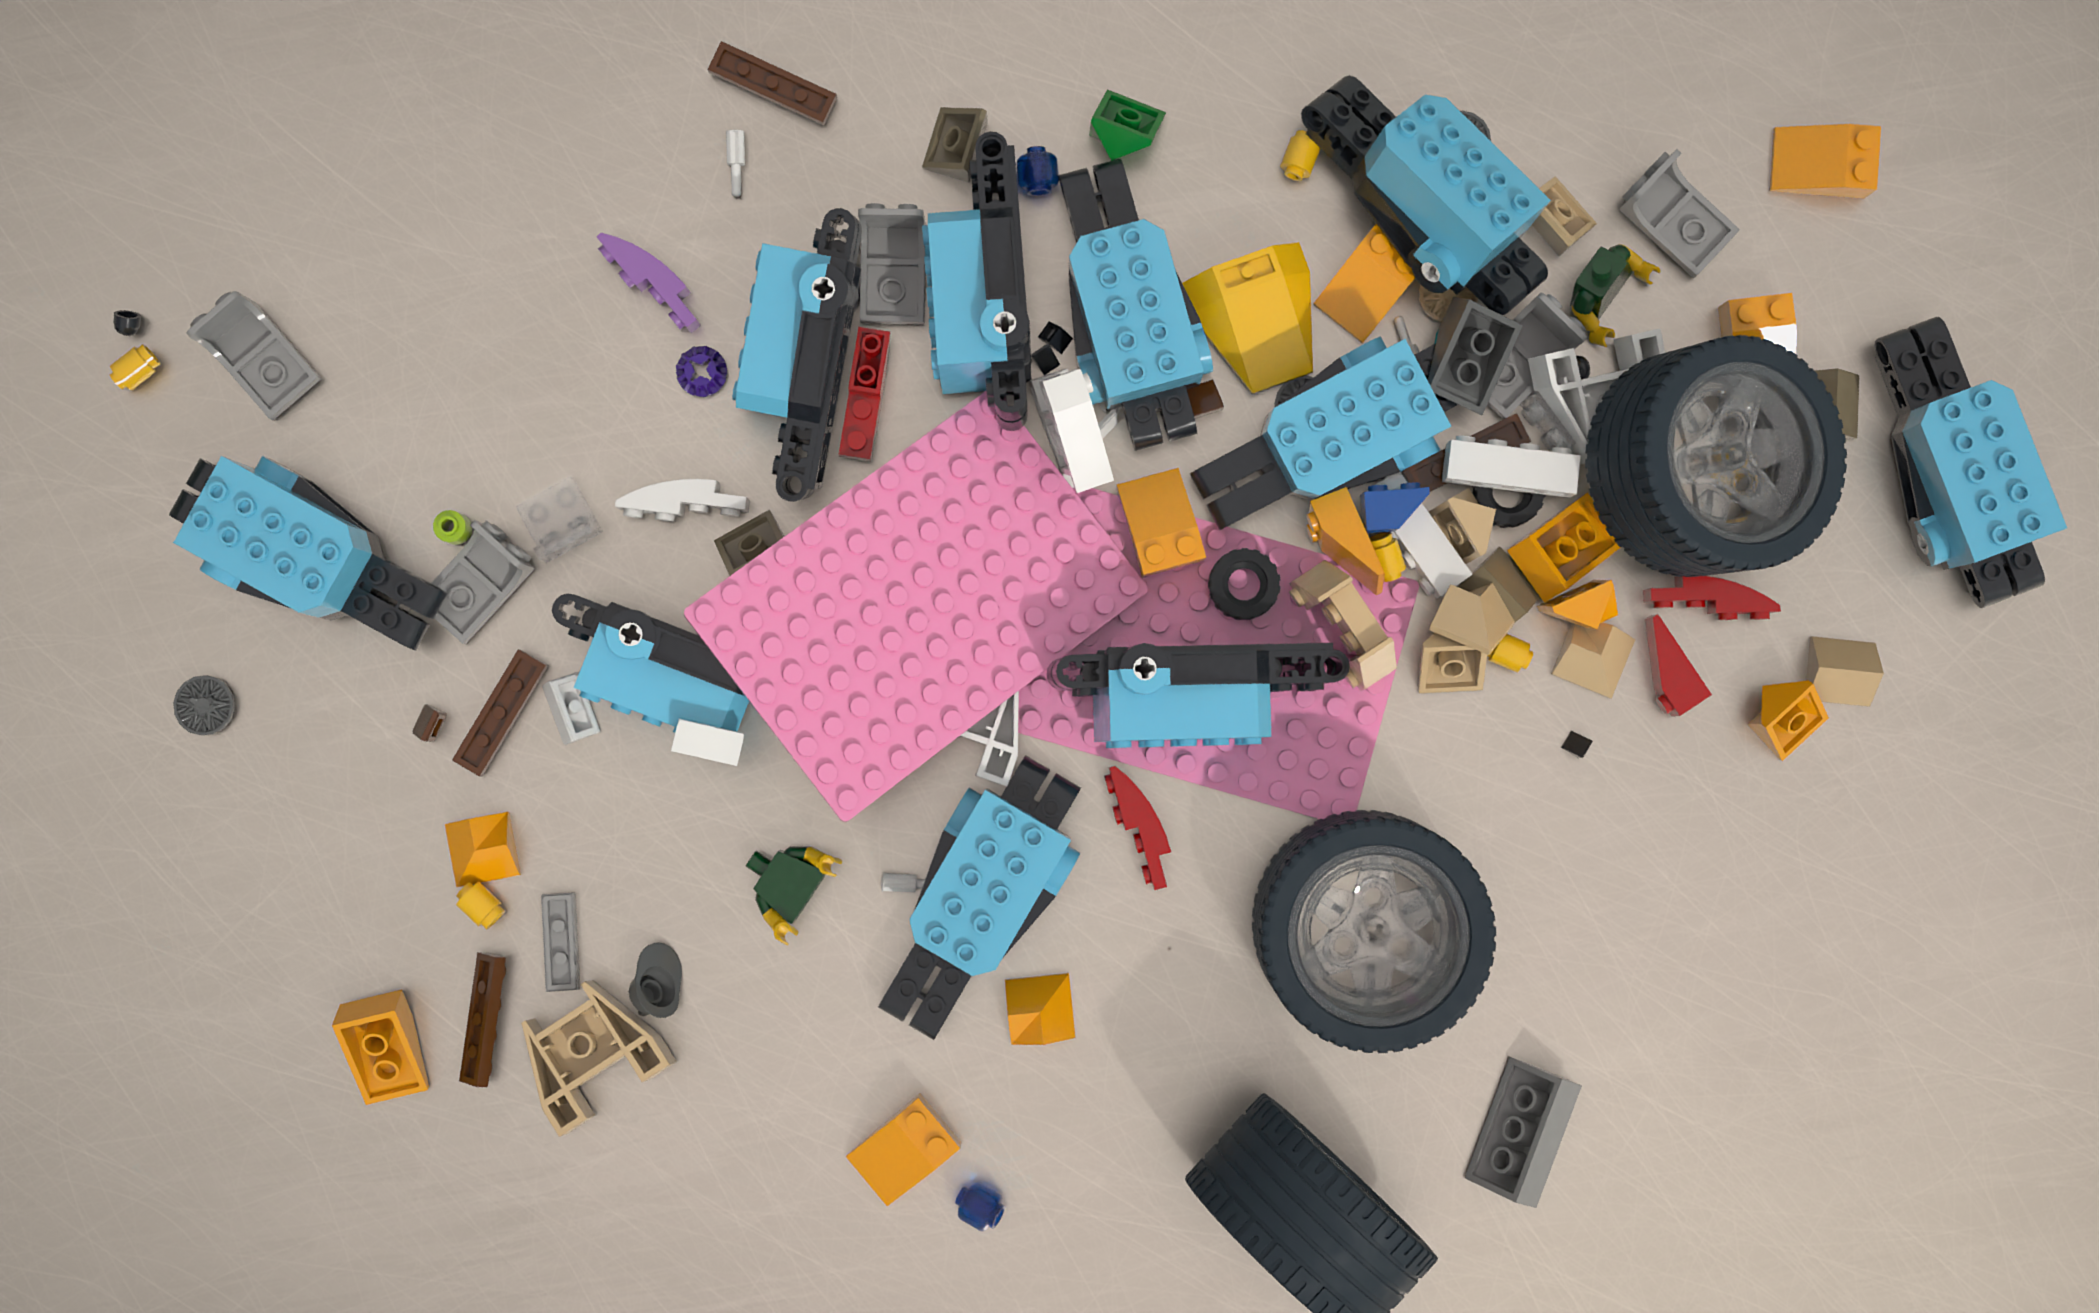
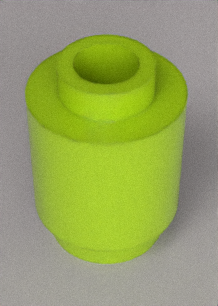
(461, 531)

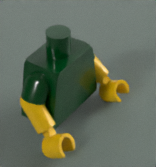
(1600, 285)
(788, 884)

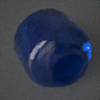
(1037, 171)
(980, 1206)

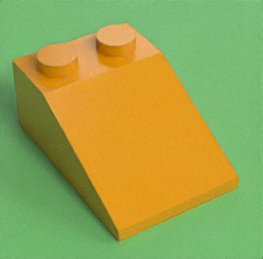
(1826, 160)
(1366, 286)
(1763, 317)
(1161, 522)
(1344, 539)
(1564, 548)
(381, 1046)
(904, 1150)

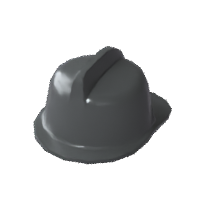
(656, 981)

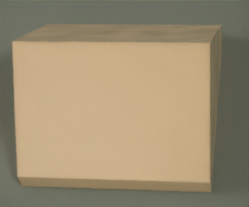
(1563, 218)
(1844, 670)

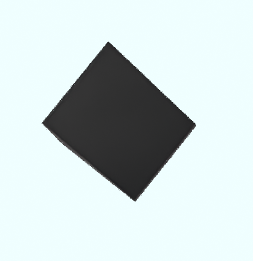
(1055, 337)
(1045, 359)
(1576, 744)

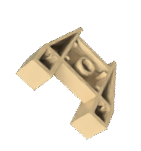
(1351, 614)
(583, 1047)

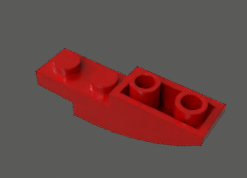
(865, 394)
(1721, 595)
(1136, 812)

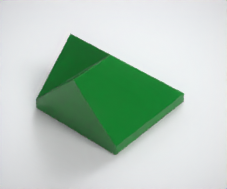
(1124, 124)

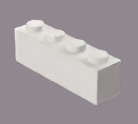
(1511, 467)
(1427, 548)

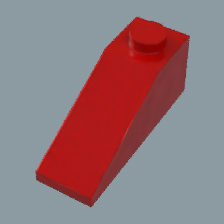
(1673, 675)

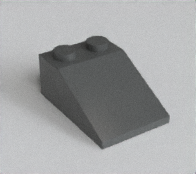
(1471, 353)

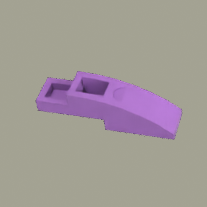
(644, 269)

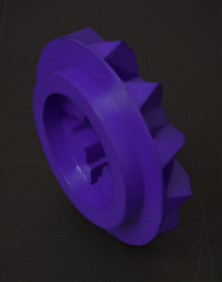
(701, 386)

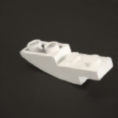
(670, 497)

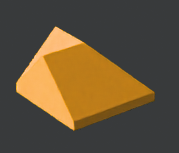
(1584, 605)
(1788, 716)
(482, 849)
(1039, 1009)

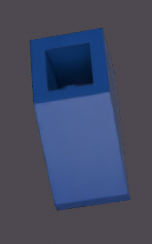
(1389, 509)

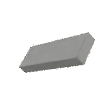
(560, 942)

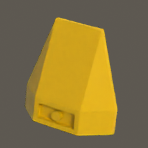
(1258, 314)

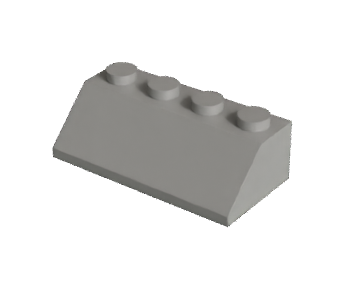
(1523, 1132)

